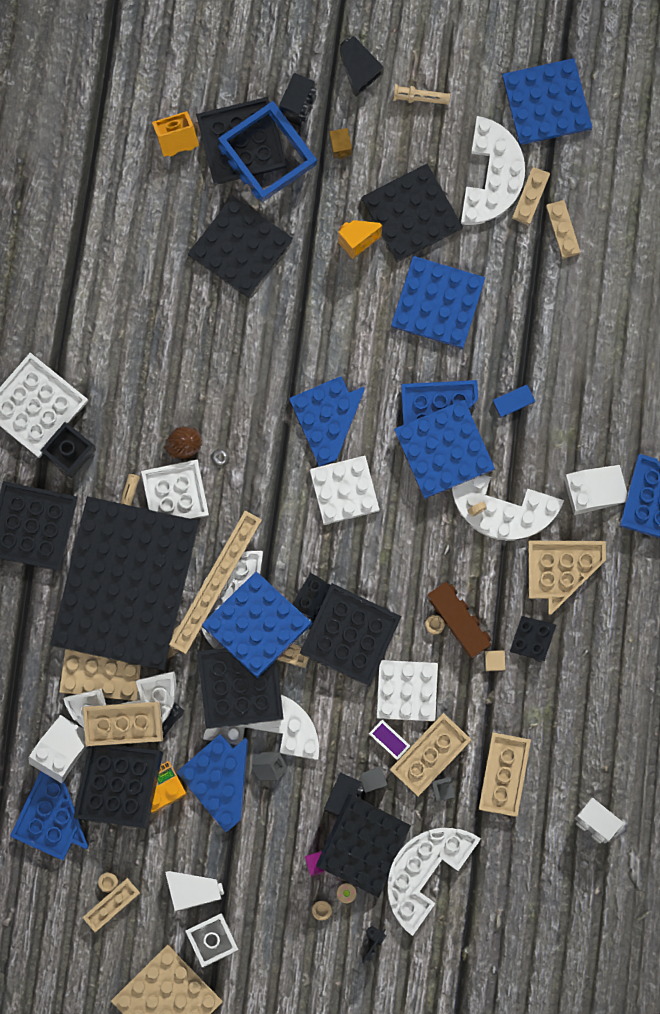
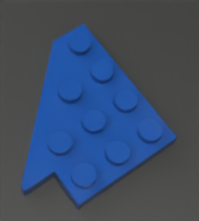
(426, 398)
(327, 417)
(643, 498)
(218, 779)
(49, 819)

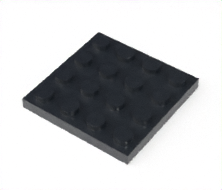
(256, 146)
(412, 212)
(240, 246)
(35, 525)
(350, 634)
(234, 694)
(118, 785)
(363, 845)

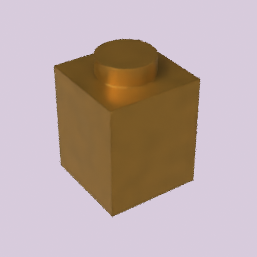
(340, 143)

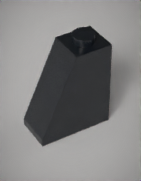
(359, 64)

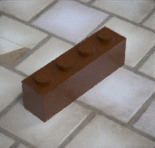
(459, 620)

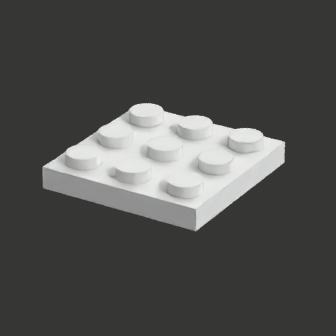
(176, 490)
(344, 490)
(407, 691)

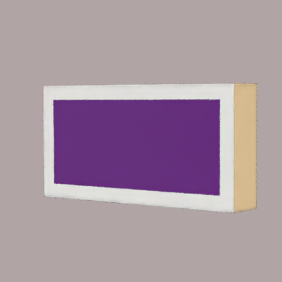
(389, 740)

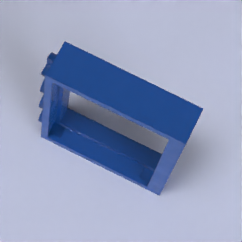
(290, 133)

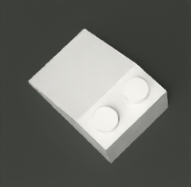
(595, 489)
(59, 749)

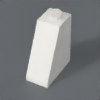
(192, 890)

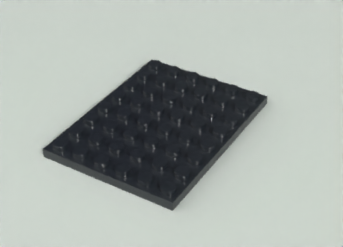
(125, 583)

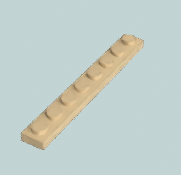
(215, 582)

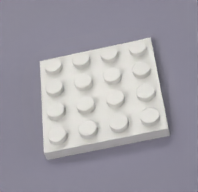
(37, 404)

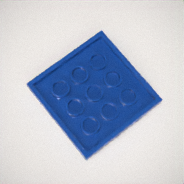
(547, 101)
(438, 302)
(444, 449)
(256, 624)

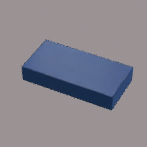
(513, 401)

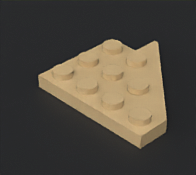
(561, 568)

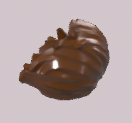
(183, 442)

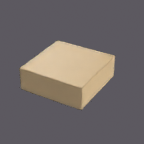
(495, 660)

